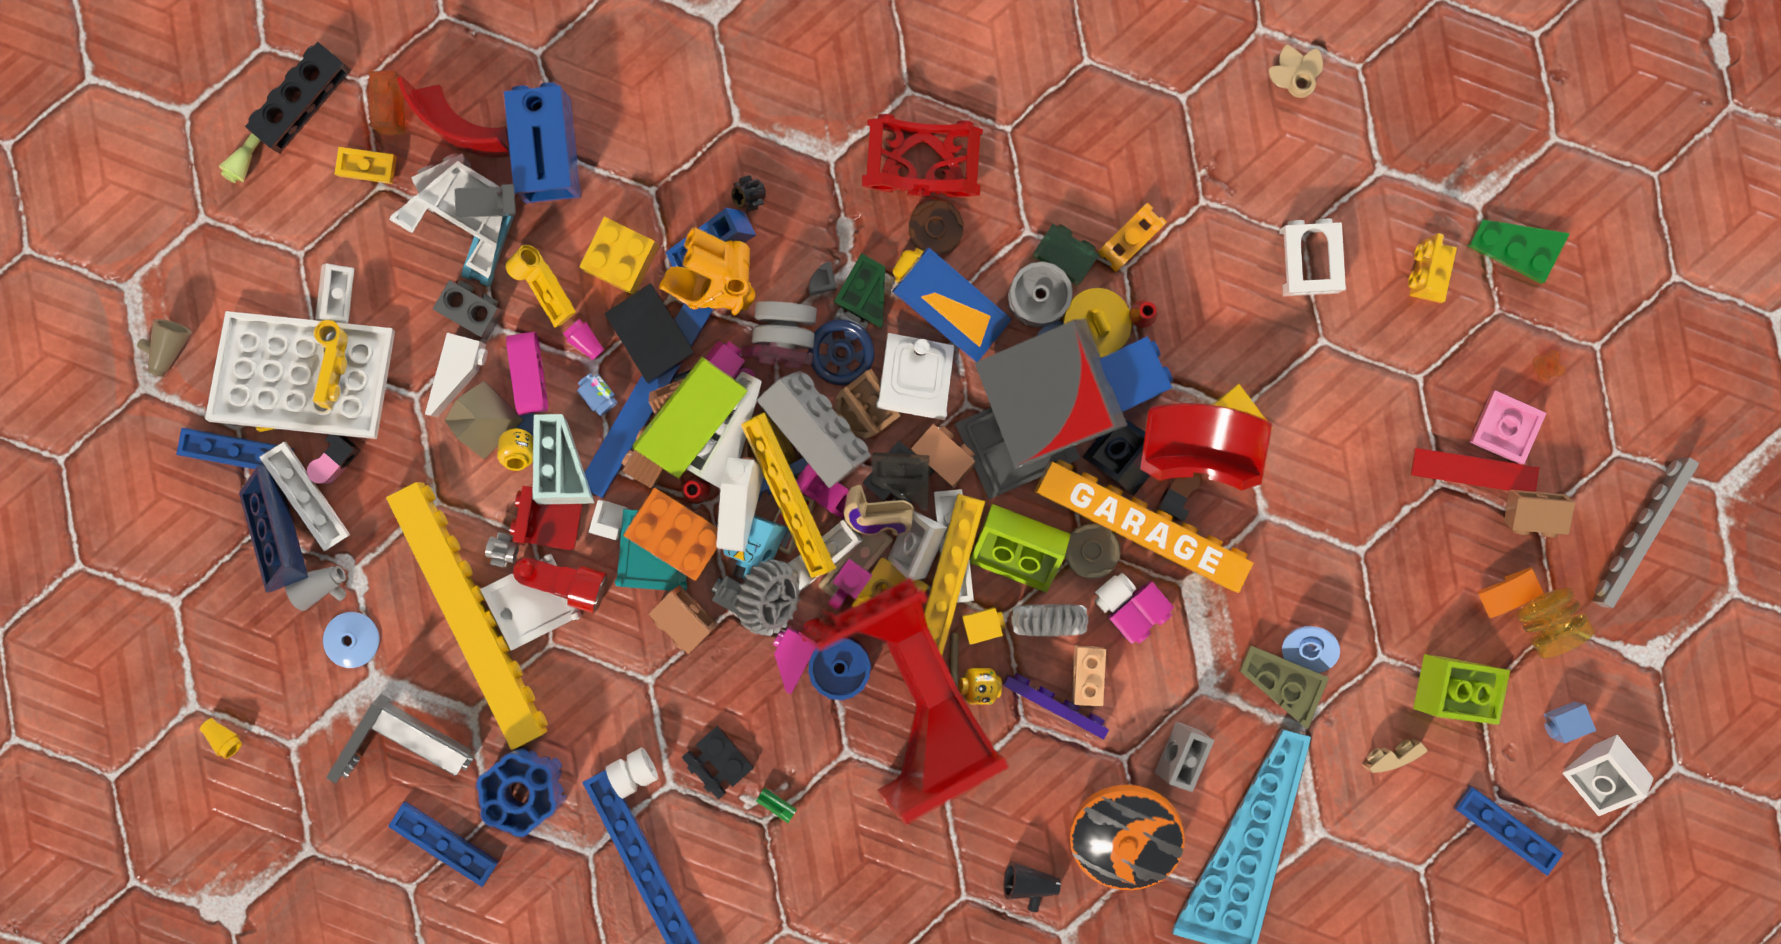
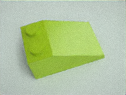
(1461, 690)

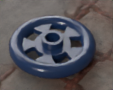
(852, 332)

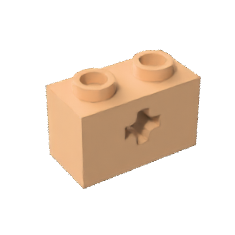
(1088, 675)

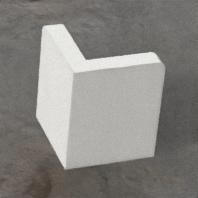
(607, 520)

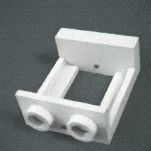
(1293, 258)

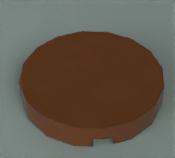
(936, 226)

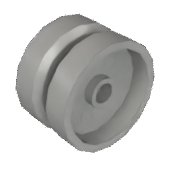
(1038, 278)
(784, 322)

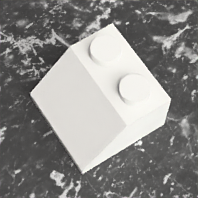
(1609, 776)

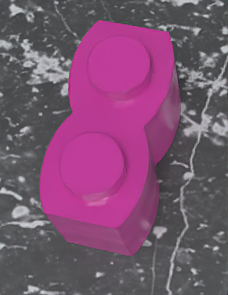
(1141, 613)

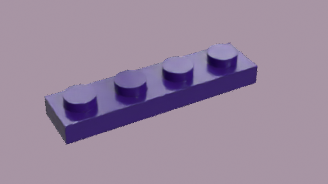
(1046, 699)

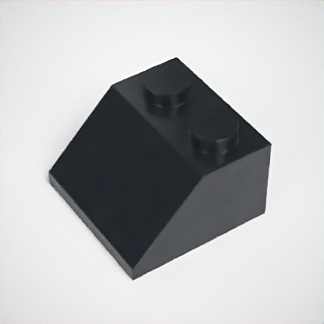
(1120, 457)

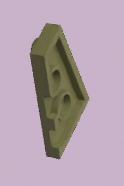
(1286, 683)

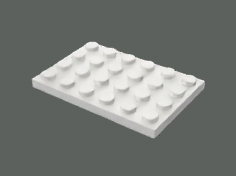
(272, 368)

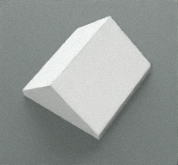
(916, 550)

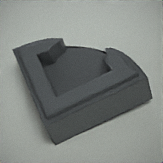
(822, 280)

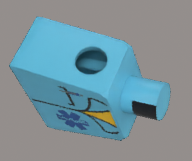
(762, 545)

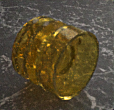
(1555, 624)

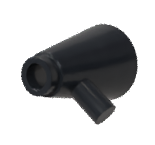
(1029, 883)

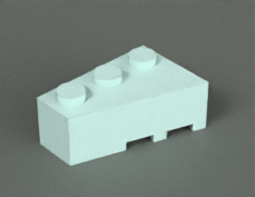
(556, 464)

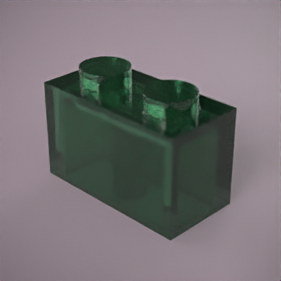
(1066, 253)

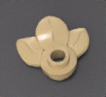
(1296, 67)

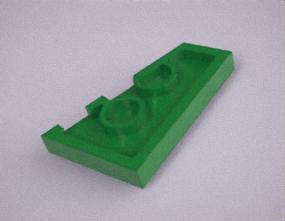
(1519, 247)

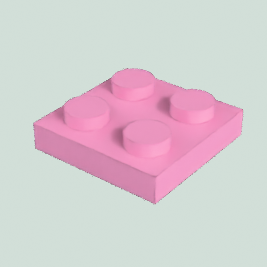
(1507, 427)

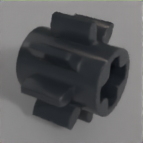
(748, 193)

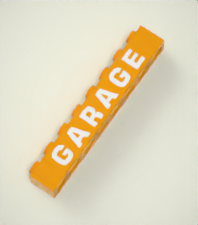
(1143, 526)

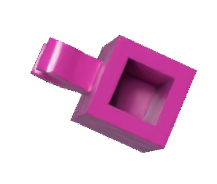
(727, 359)
(850, 581)

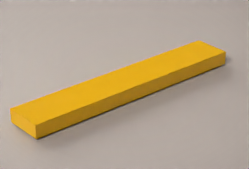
(788, 495)
(952, 567)

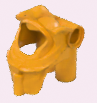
(712, 266)

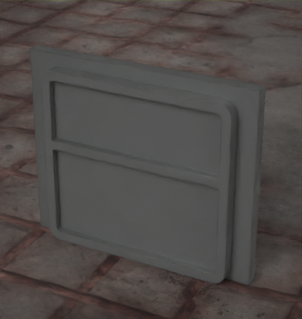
(993, 459)

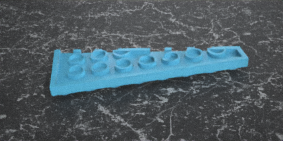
(1239, 876)

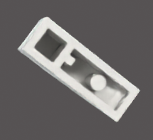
(456, 367)
(738, 502)

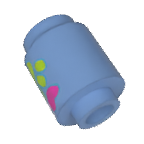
(596, 394)

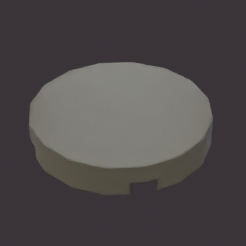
(1092, 551)

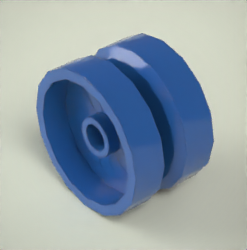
(855, 674)

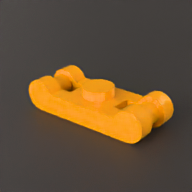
(1131, 237)

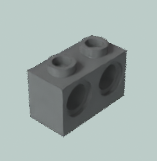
(466, 313)

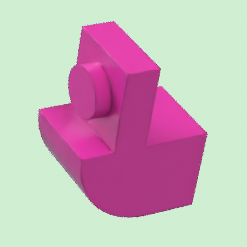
(814, 487)

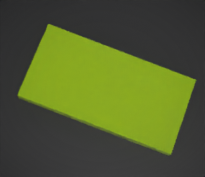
(690, 417)

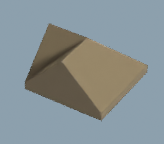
(481, 418)

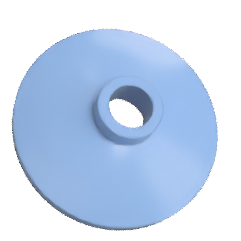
(364, 639)
(1316, 657)

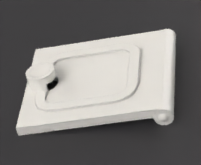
(913, 381)
(524, 611)

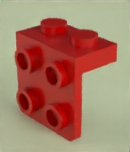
(545, 523)

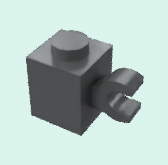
(726, 592)

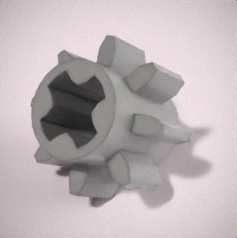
(502, 549)

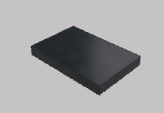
(649, 333)

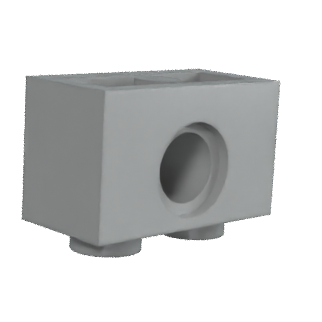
(1184, 756)

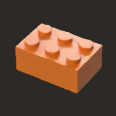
(673, 534)

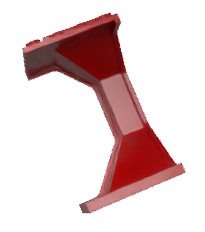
(946, 743)

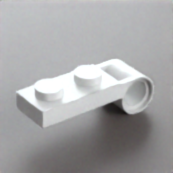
(838, 541)

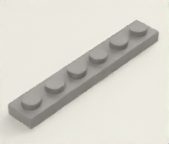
(1650, 523)

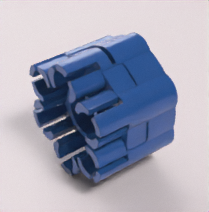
(496, 797)

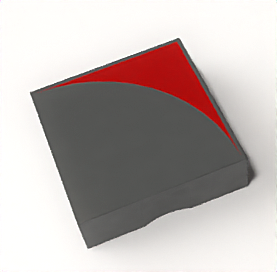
(1050, 393)

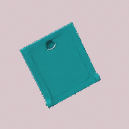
(641, 568)

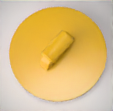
(1106, 318)

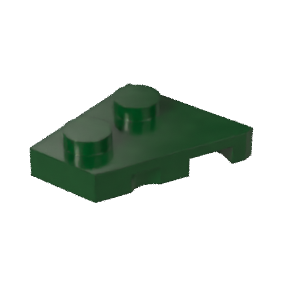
(864, 291)

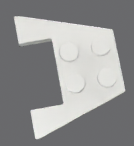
(440, 199)

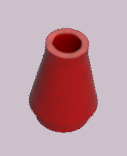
(1137, 316)
(703, 490)

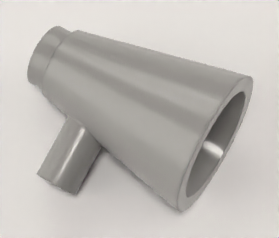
(316, 586)

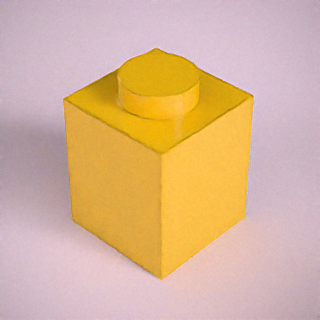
(983, 625)

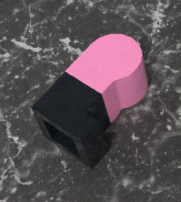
(333, 460)

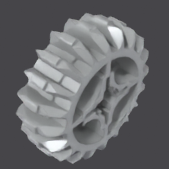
(768, 597)
(1049, 620)

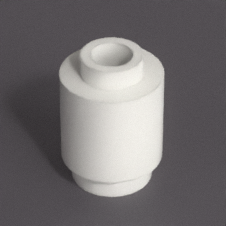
(1114, 593)

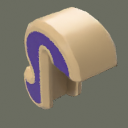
(877, 516)

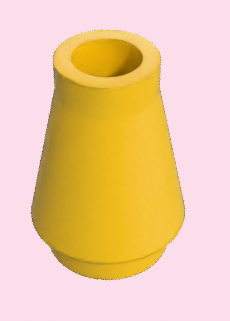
(222, 740)

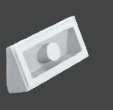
(334, 293)

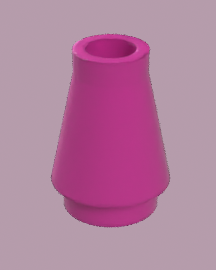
(583, 339)

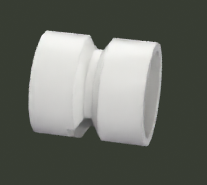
(628, 774)

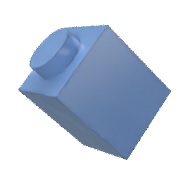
(1569, 722)

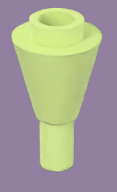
(237, 164)

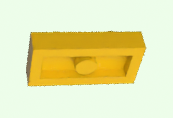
(365, 165)

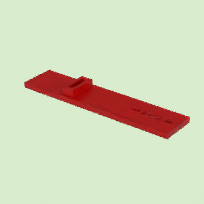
(1474, 471)

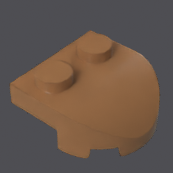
(858, 406)

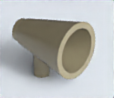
(165, 345)

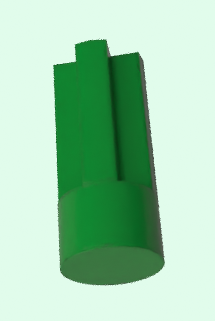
(776, 805)

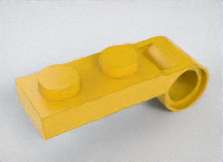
(529, 265)
(333, 363)

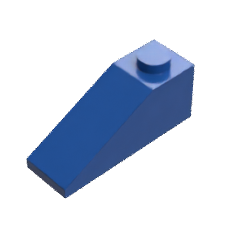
(726, 225)

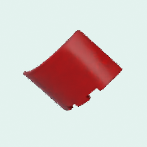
(434, 110)
(1207, 441)

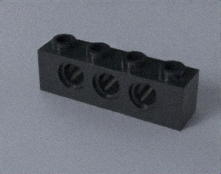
(297, 113)

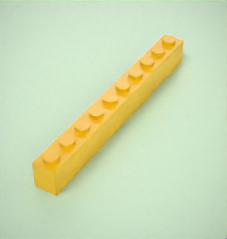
(467, 614)

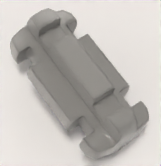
(840, 314)

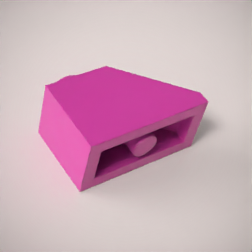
(791, 656)

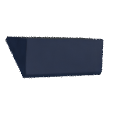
(272, 531)

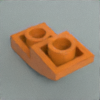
(1511, 593)

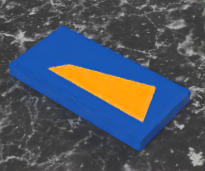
(952, 305)

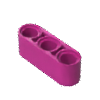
(527, 373)

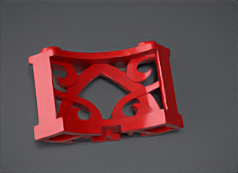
(952, 185)

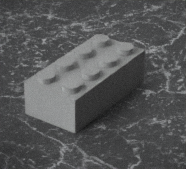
(814, 427)

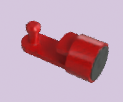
(581, 587)

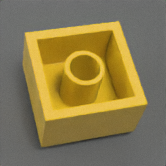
(619, 256)

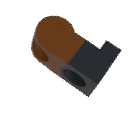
(1177, 494)

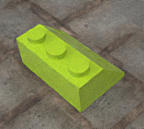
(1020, 548)

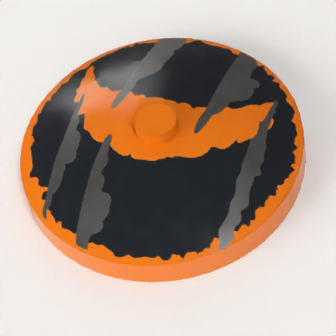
(1127, 837)

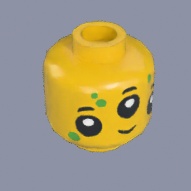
(980, 686)

